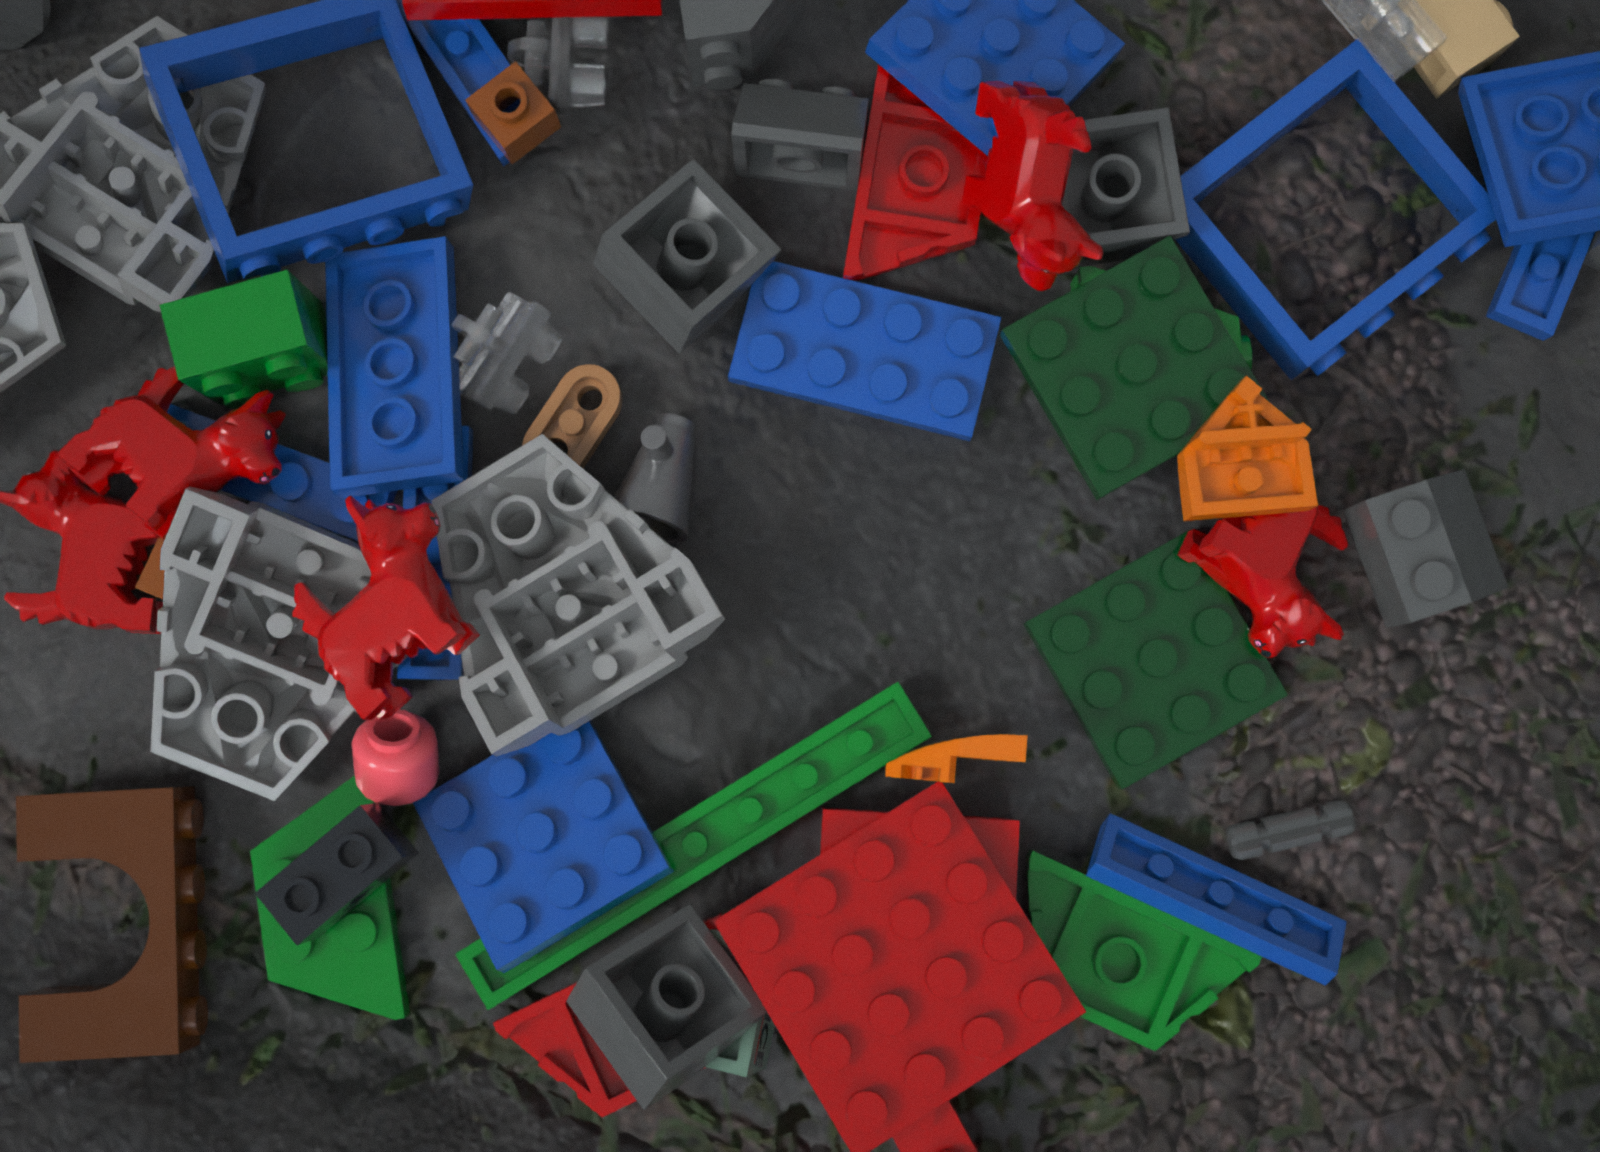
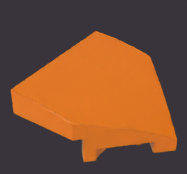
(1246, 461)
(939, 759)

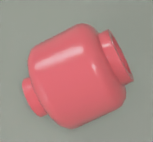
(395, 758)

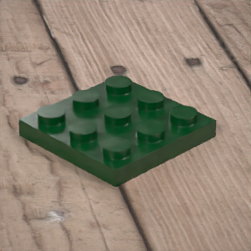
(1128, 365)
(1153, 662)

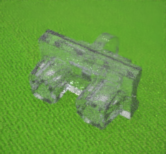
(1391, 30)
(568, 82)
(497, 347)

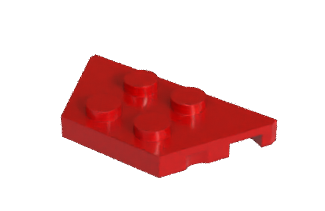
(910, 185)
(566, 1049)

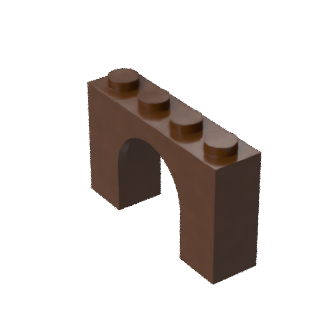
(158, 1000)

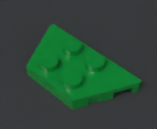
(361, 953)
(1125, 958)

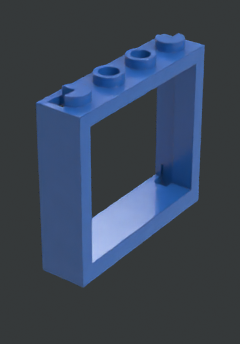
(282, 40)
(1417, 143)

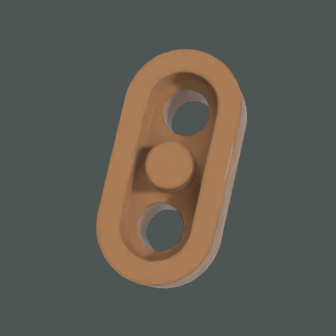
(567, 422)

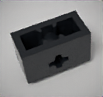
(336, 873)

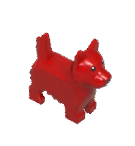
(1029, 179)
(167, 456)
(98, 553)
(1257, 565)
(392, 615)

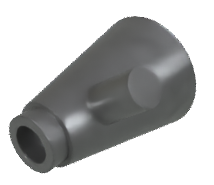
(661, 477)

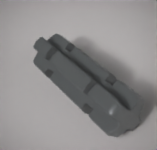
(1290, 829)

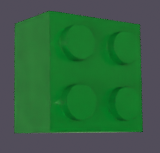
(248, 339)

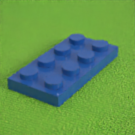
(865, 350)
(393, 368)

